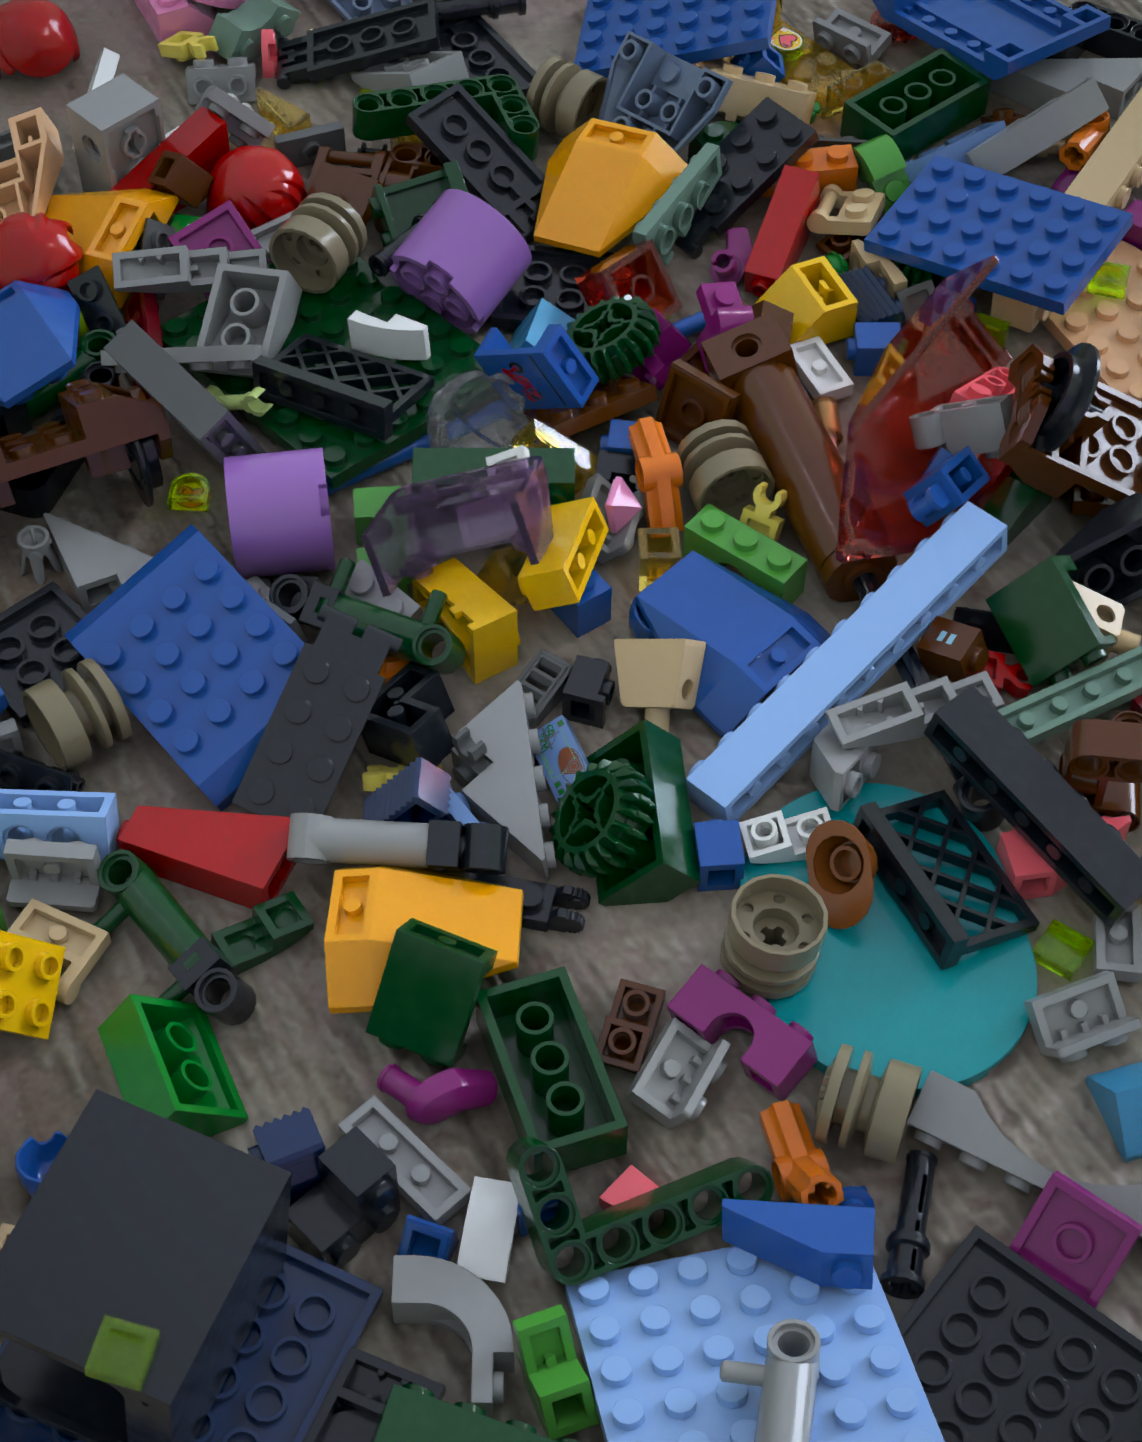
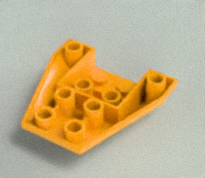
(602, 185)
(109, 224)
(378, 899)

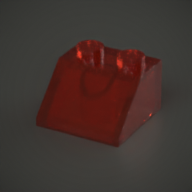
(635, 272)

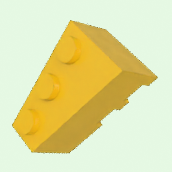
(475, 616)

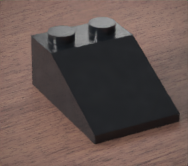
(1110, 551)

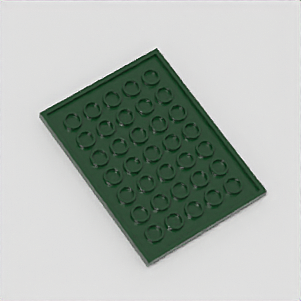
(325, 316)

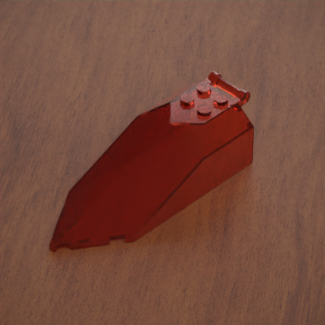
(918, 370)

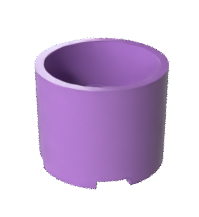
(461, 259)
(279, 513)

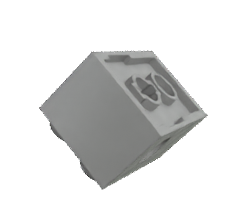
(113, 131)

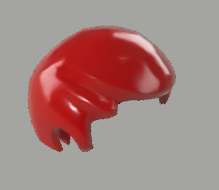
(36, 38)
(258, 184)
(37, 251)

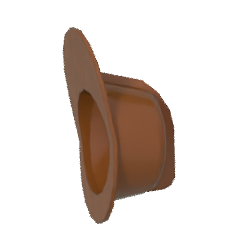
(842, 871)

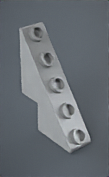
(1051, 78)
(92, 561)
(511, 784)

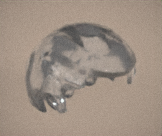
(475, 412)

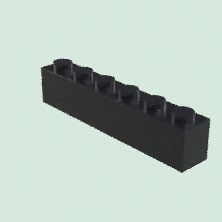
(1039, 804)

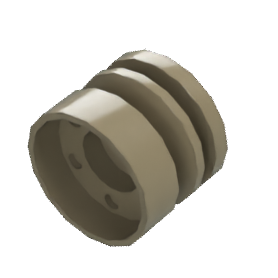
(565, 96)
(319, 242)
(723, 467)
(84, 710)
(774, 935)
(867, 1103)

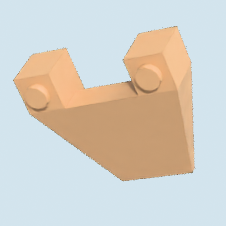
(31, 175)

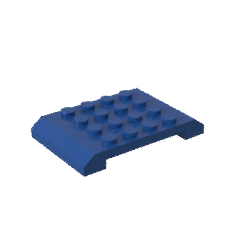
(996, 34)
(194, 659)

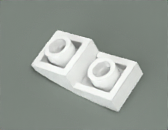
(394, 339)
(779, 839)
(489, 1229)

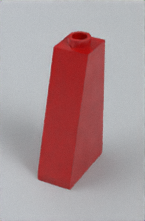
(199, 138)
(783, 229)
(212, 851)

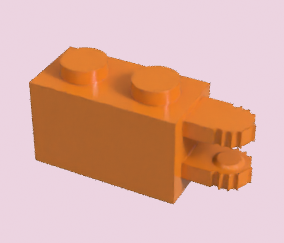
(833, 163)

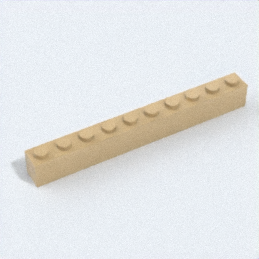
(1105, 180)

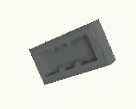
(303, 144)

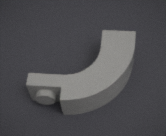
(456, 1299)

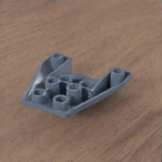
(660, 92)

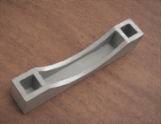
(957, 1117)

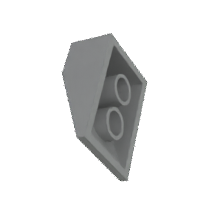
(414, 71)
(249, 308)

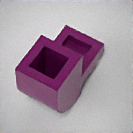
(721, 310)
(671, 348)

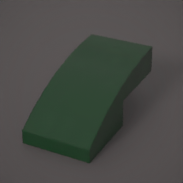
(270, 931)

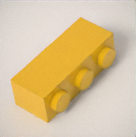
(569, 557)

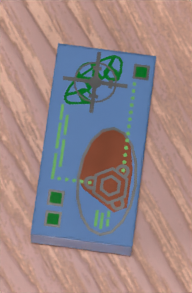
(560, 755)

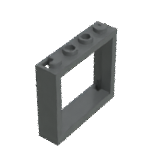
(180, 394)

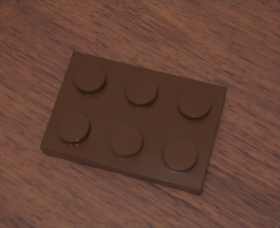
(602, 405)

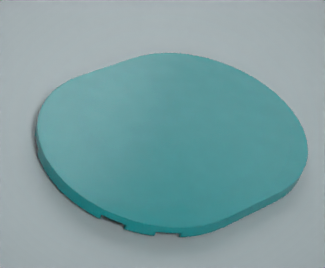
(886, 990)

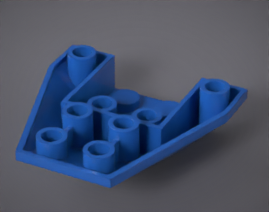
(35, 339)
(746, 630)

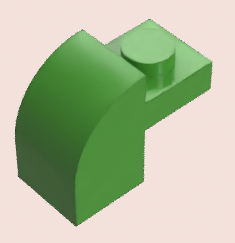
(882, 167)
(553, 1373)

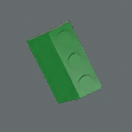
(172, 1064)

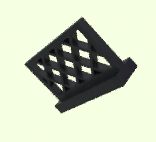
(335, 398)
(913, 884)

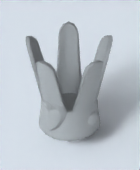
(35, 544)

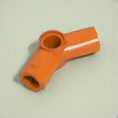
(1084, 142)
(657, 474)
(796, 1165)

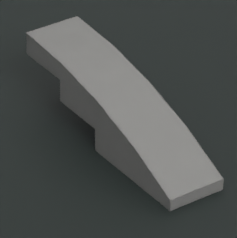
(1039, 129)
(177, 268)
(899, 711)

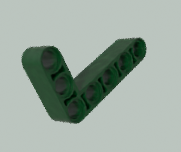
(384, 112)
(630, 1216)

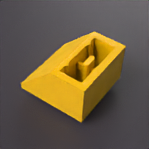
(818, 300)

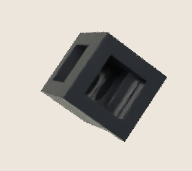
(588, 691)

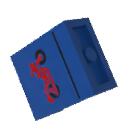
(547, 375)

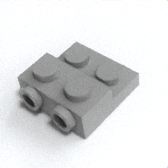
(242, 123)

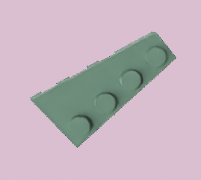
(675, 209)

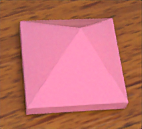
(620, 505)

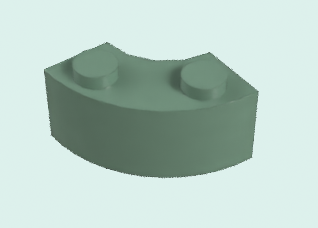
(240, 29)

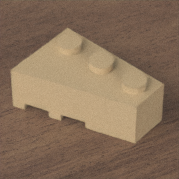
(750, 91)

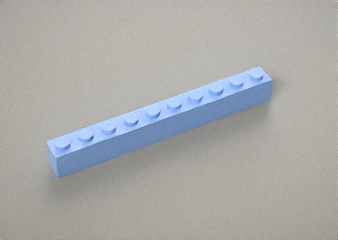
(846, 663)

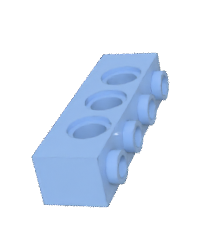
(59, 817)

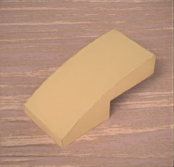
(879, 266)

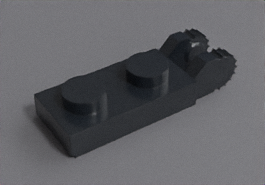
(540, 901)

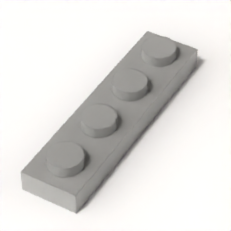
(203, 356)

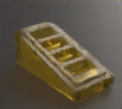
(281, 113)
(584, 460)

